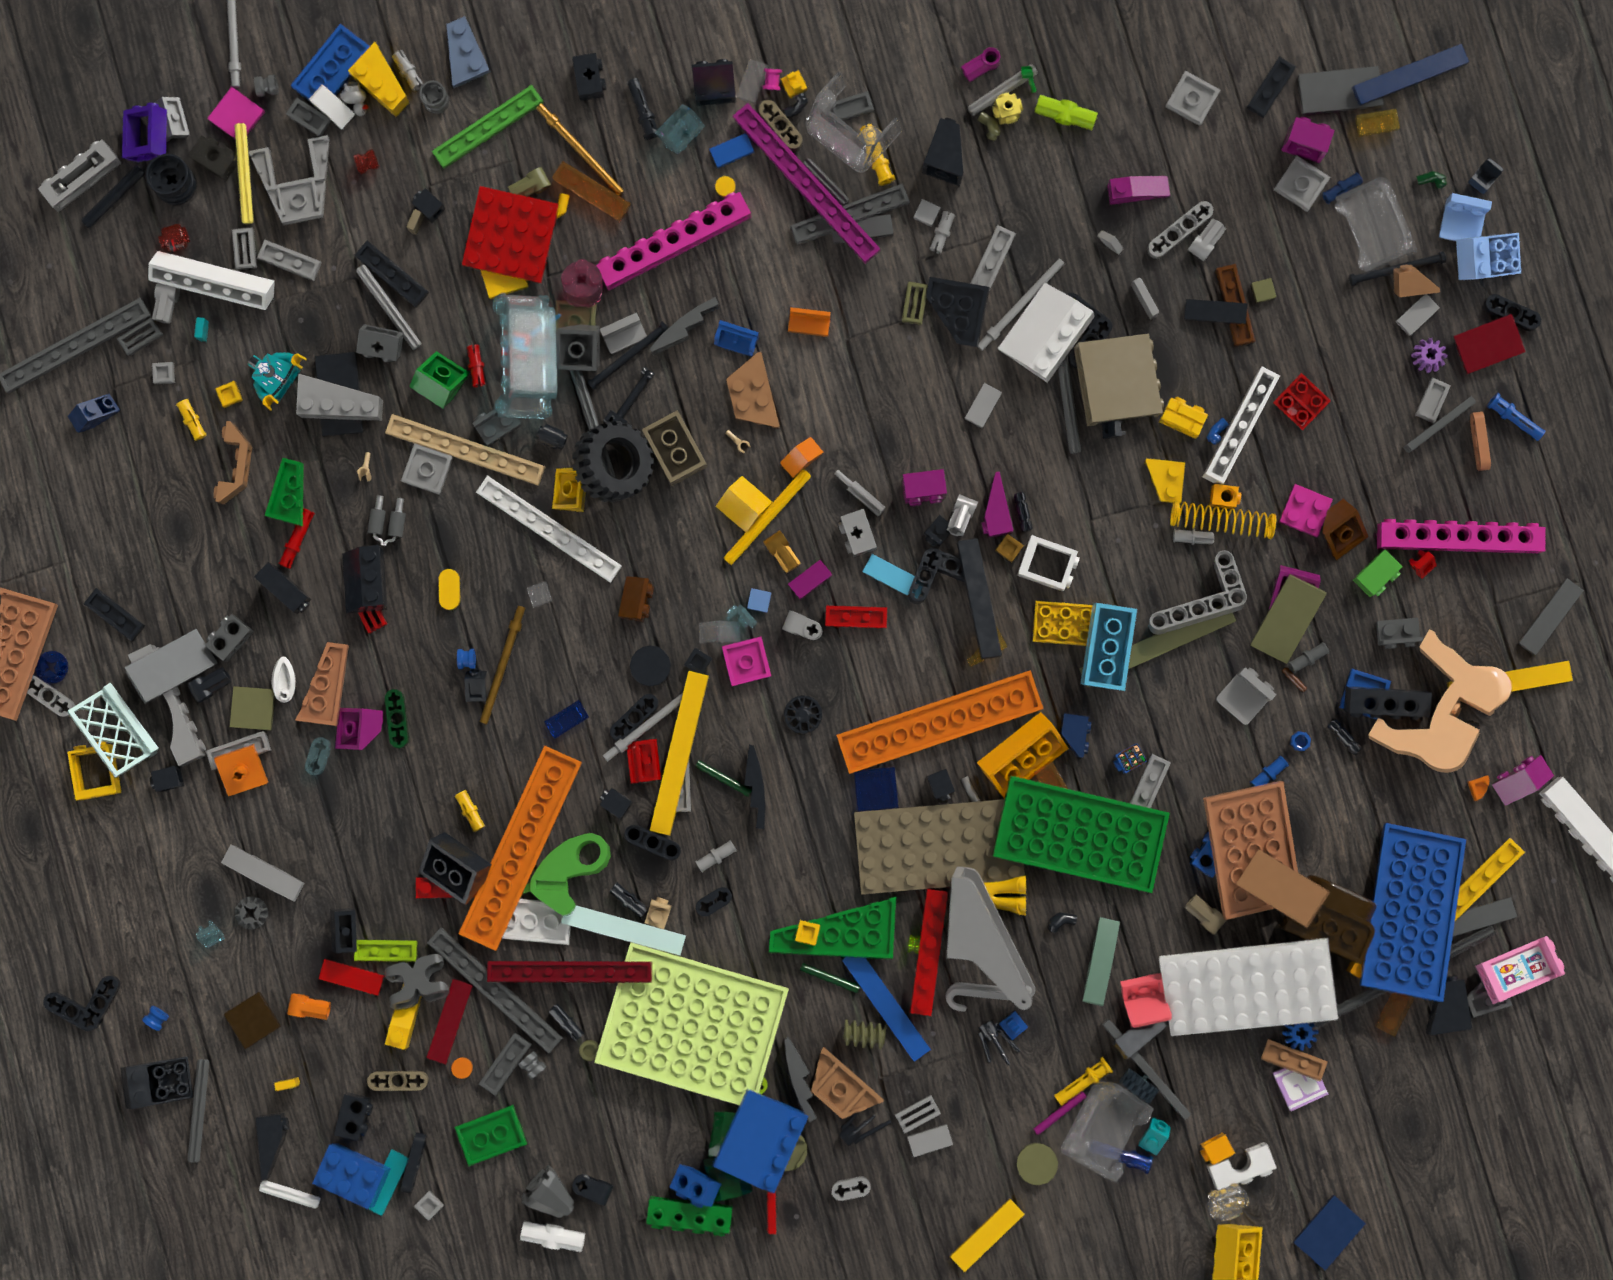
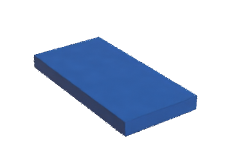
(331, 63)

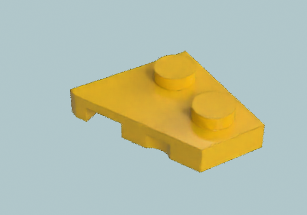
(1167, 479)

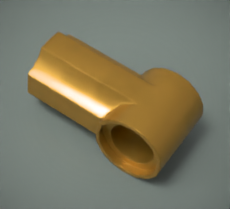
(779, 547)

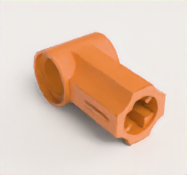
(304, 1006)

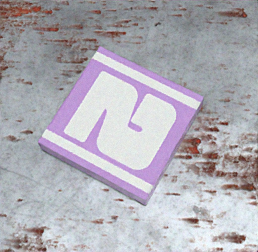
(1298, 1089)

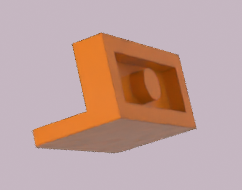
(809, 322)

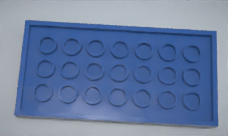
(1414, 912)

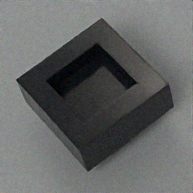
(698, 661)

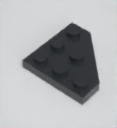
(959, 307)

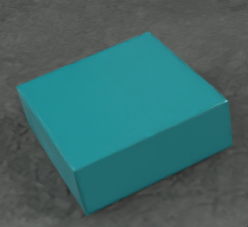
(201, 329)

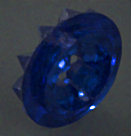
(61, 667)

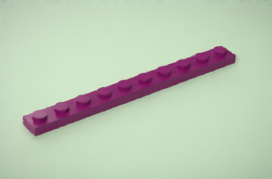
(806, 183)

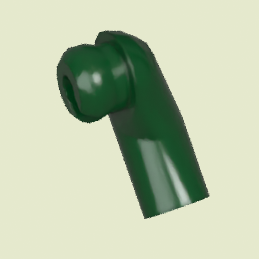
(1432, 176)

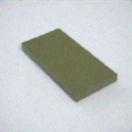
(1288, 618)

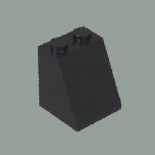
(945, 153)

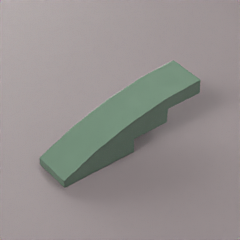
(1101, 961)

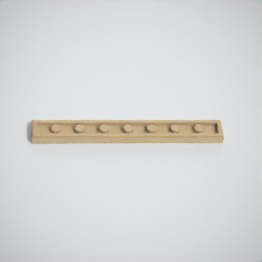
(465, 450)

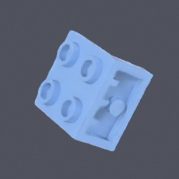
(1463, 217)

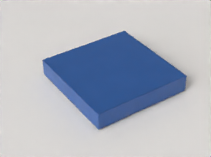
(1361, 679)

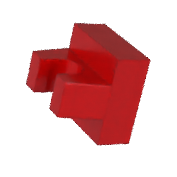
(1424, 564)

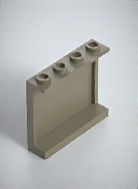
(1118, 379)

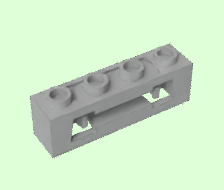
(59, 195)

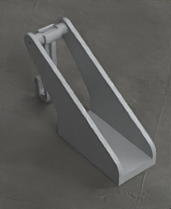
(981, 937)

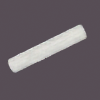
(289, 1194)

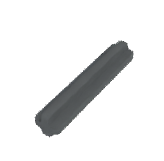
(826, 182)

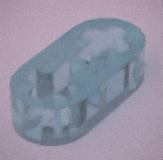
(313, 754)

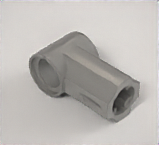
(1205, 242)
(165, 298)
(963, 511)

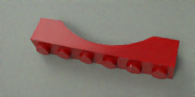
(929, 952)

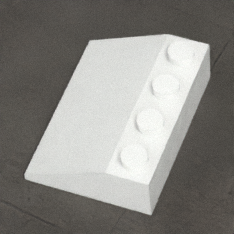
(1046, 331)

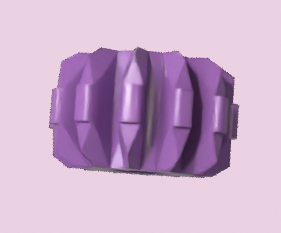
(1432, 362)

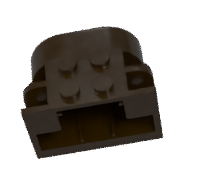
(1341, 920)

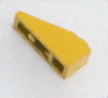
(402, 1026)

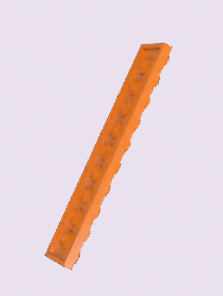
(939, 722)
(520, 848)

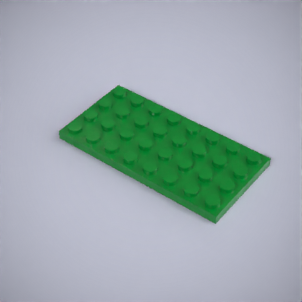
(1080, 834)

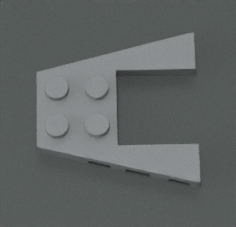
(301, 198)

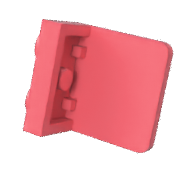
(1145, 1000)

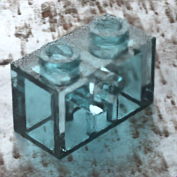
(680, 129)

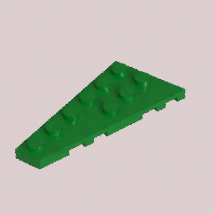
(850, 933)

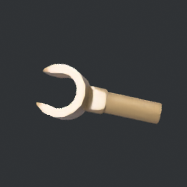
(736, 440)
(365, 469)

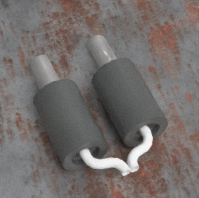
(396, 522)

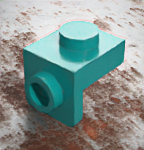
(1155, 1136)

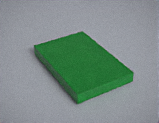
(490, 1135)

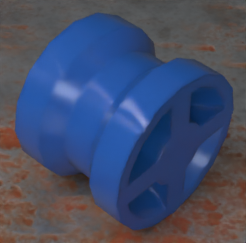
(466, 658)
(155, 1018)

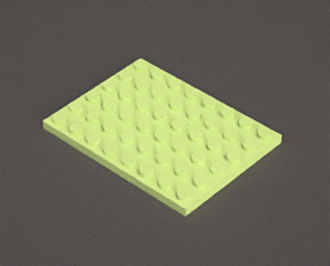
(693, 1026)

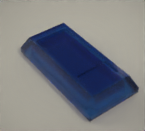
(566, 719)

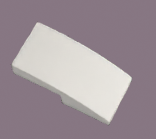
(331, 106)

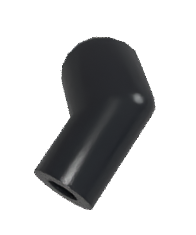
(797, 108)
(1059, 919)

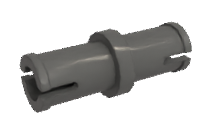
(1308, 657)

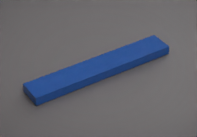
(887, 1006)

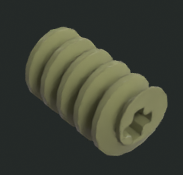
(864, 1034)

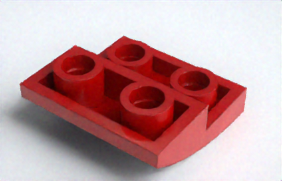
(1302, 401)

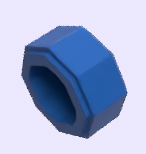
(1300, 741)

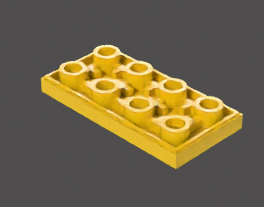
(1061, 623)

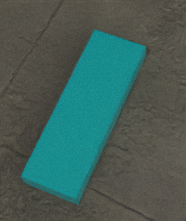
(398, 1164)

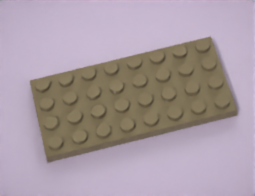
(925, 845)

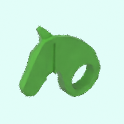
(552, 875)

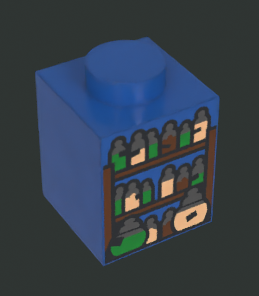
(1129, 759)

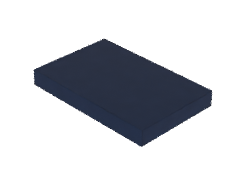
(1329, 1232)

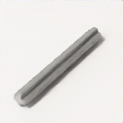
(388, 307)

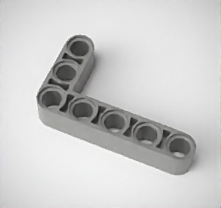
(1205, 604)

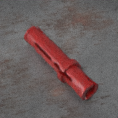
(295, 540)

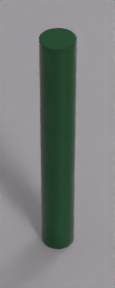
(723, 778)
(829, 978)

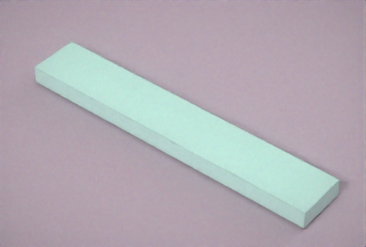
(625, 930)

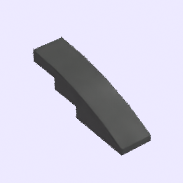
(678, 331)
(797, 1071)

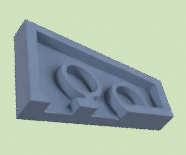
(465, 55)

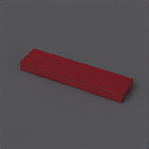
(449, 1021)

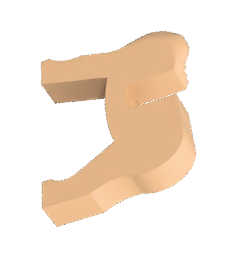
(1448, 740)

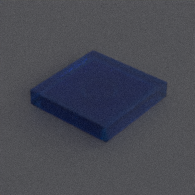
(876, 789)

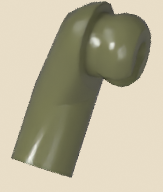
(992, 125)

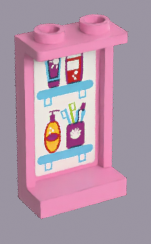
(1520, 969)

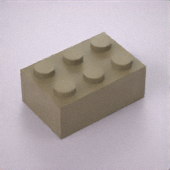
(674, 448)

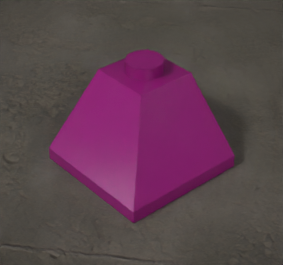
(357, 727)

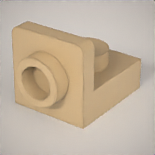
(658, 913)

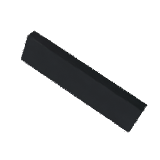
(391, 274)

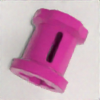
(772, 79)

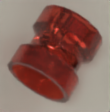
(366, 161)

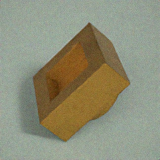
(1009, 548)

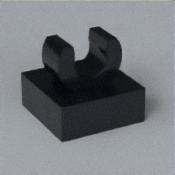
(1112, 429)

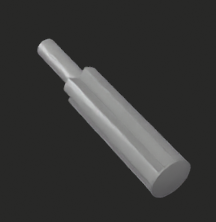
(862, 494)

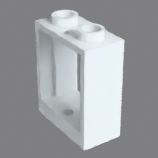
(1028, 555)

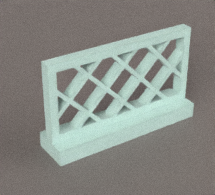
(126, 718)

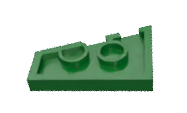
(287, 493)

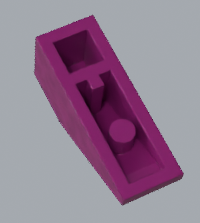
(1137, 188)
(997, 516)

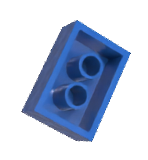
(351, 1175)

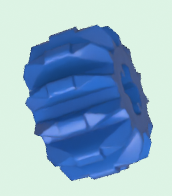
(1295, 1039)

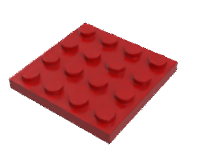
(510, 234)

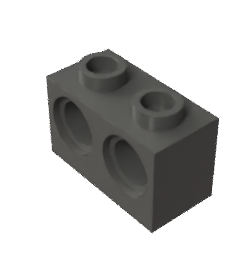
(233, 642)

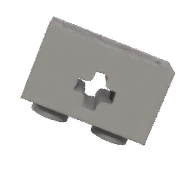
(858, 521)

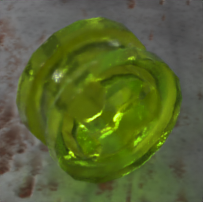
(913, 944)

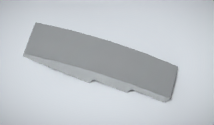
(262, 872)

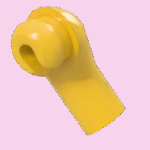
(563, 203)

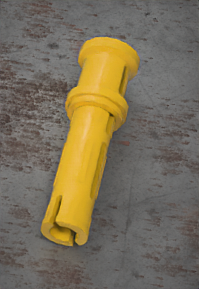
(882, 168)
(1091, 1076)

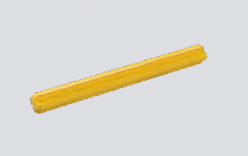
(767, 517)

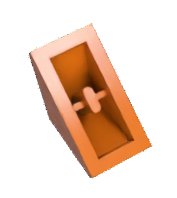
(801, 457)

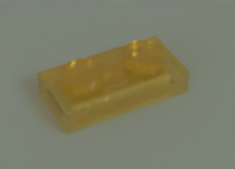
(1377, 122)

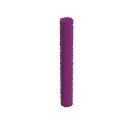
(1059, 1113)

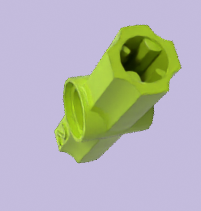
(1066, 112)

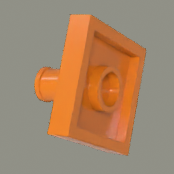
(241, 770)

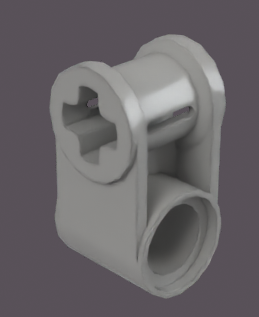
(799, 624)

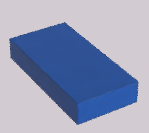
(731, 150)

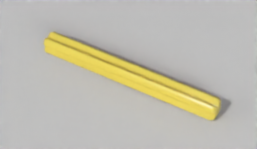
(243, 173)

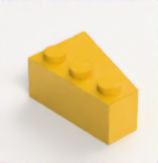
(378, 79)

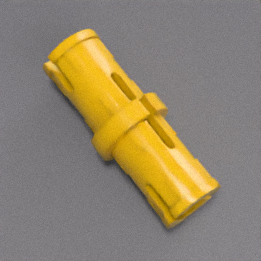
(191, 419)
(469, 811)

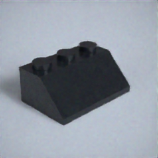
(364, 579)
(454, 867)

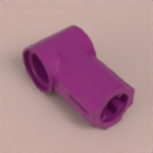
(979, 65)

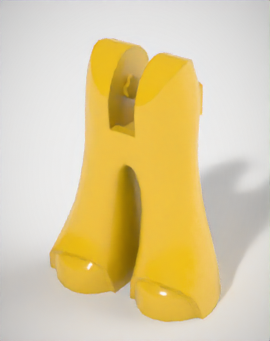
(1015, 886)

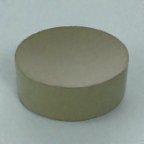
(588, 1050)

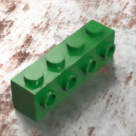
(682, 1214)

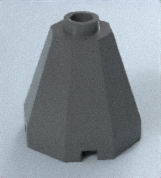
(548, 1194)

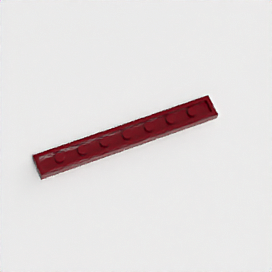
(569, 972)

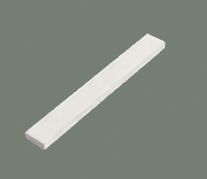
(549, 529)

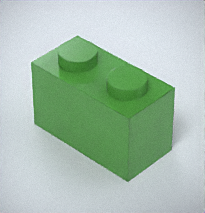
(1378, 573)

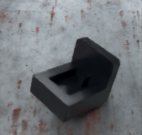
(1485, 175)

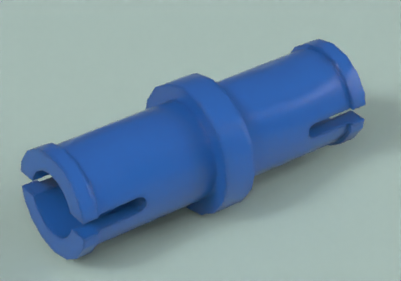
(1268, 773)

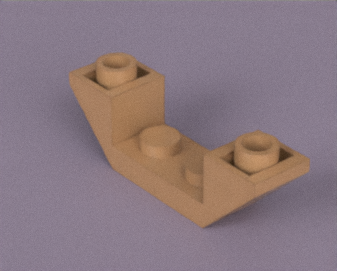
(226, 491)

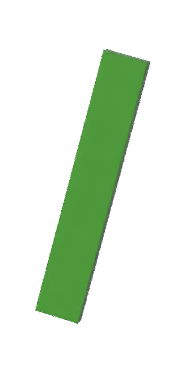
(487, 127)

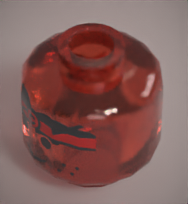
(174, 238)

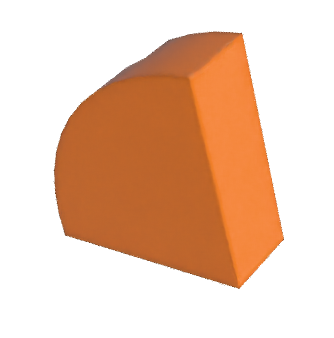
(1478, 787)

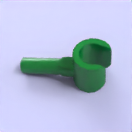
(1026, 72)

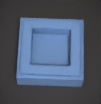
(759, 600)

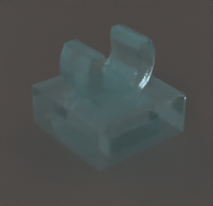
(209, 935)

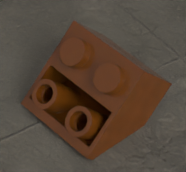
(635, 599)

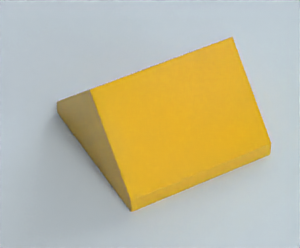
(567, 491)
(743, 503)

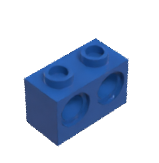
(1196, 855)
(695, 1186)

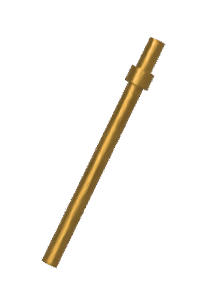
(553, 121)
(514, 627)

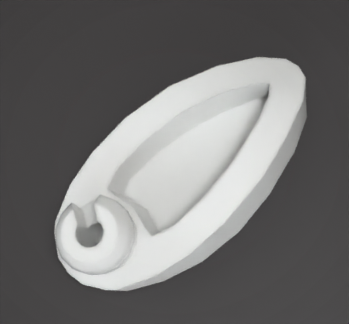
(283, 680)

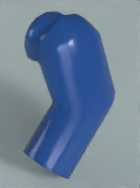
(1216, 429)

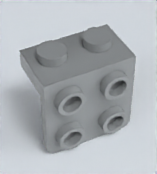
(1245, 695)

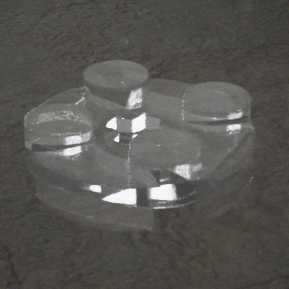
(1219, 1200)

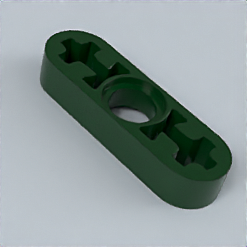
(400, 703)

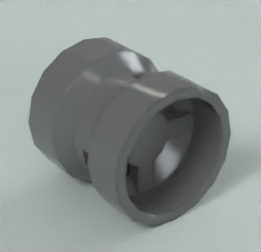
(268, 85)
(532, 1065)

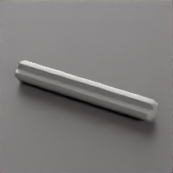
(1005, 87)

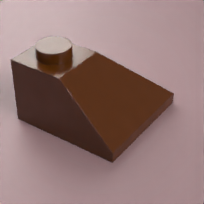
(1343, 528)

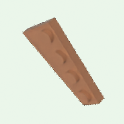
(325, 691)

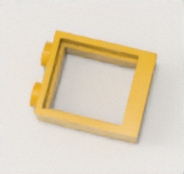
(76, 773)

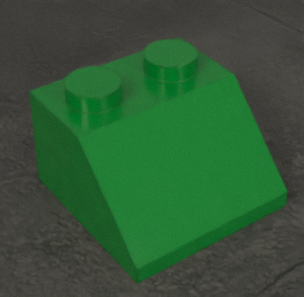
(439, 379)

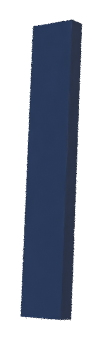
(1410, 74)

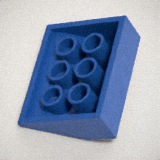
(760, 1140)

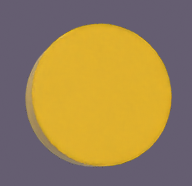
(725, 186)

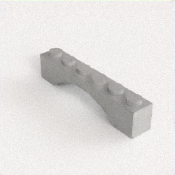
(184, 743)

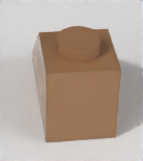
(1411, 282)

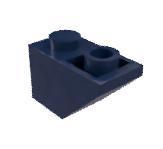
(93, 412)
(1074, 732)

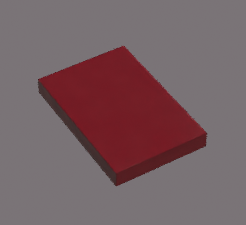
(1489, 344)

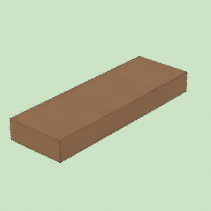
(1294, 1060)

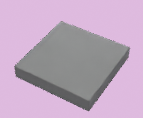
(1192, 98)
(1302, 183)
(427, 469)

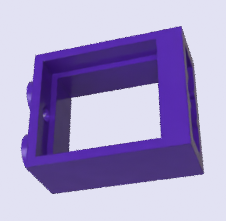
(156, 132)

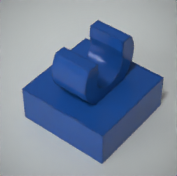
(1013, 1025)

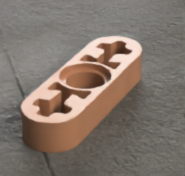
(1480, 441)

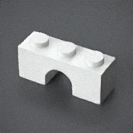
(1259, 1163)

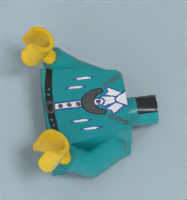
(274, 375)

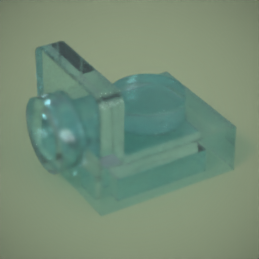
(745, 618)

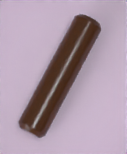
(1294, 679)

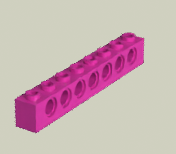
(685, 242)
(1388, 540)

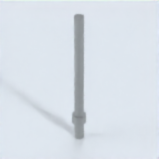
(234, 64)
(994, 332)
(621, 745)

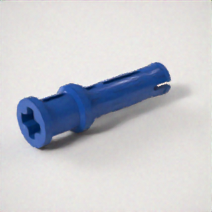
(1508, 409)

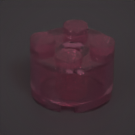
(582, 284)

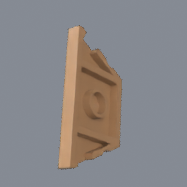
(752, 393)
(841, 1087)

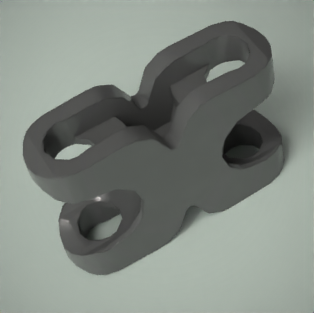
(416, 982)

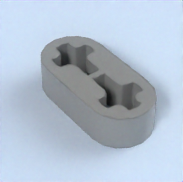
(850, 1194)

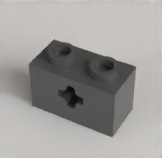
(389, 339)

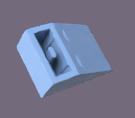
(1488, 256)

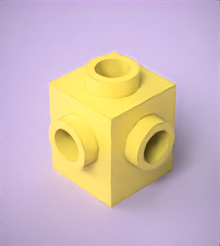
(1004, 114)

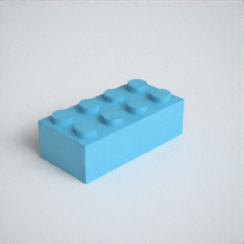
(1108, 646)

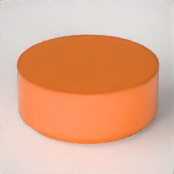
(462, 1067)

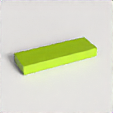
(386, 950)

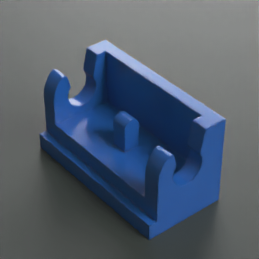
(736, 338)

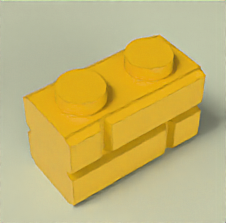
(1183, 417)

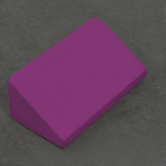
(810, 579)

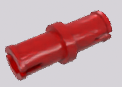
(476, 365)

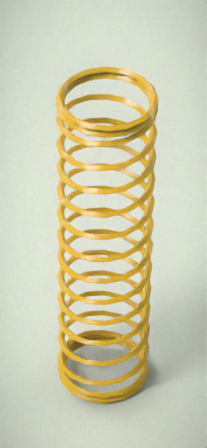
(1270, 522)

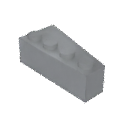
(332, 401)

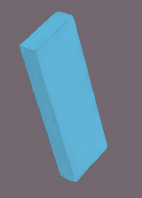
(890, 575)

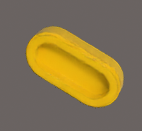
(449, 589)

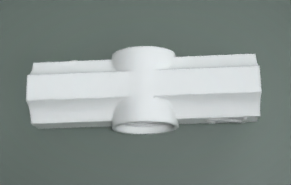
(552, 1236)

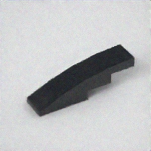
(755, 780)

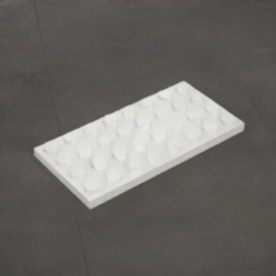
(1249, 987)

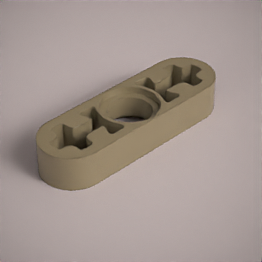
(775, 110)
(413, 1085)

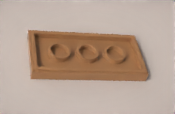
(1282, 888)

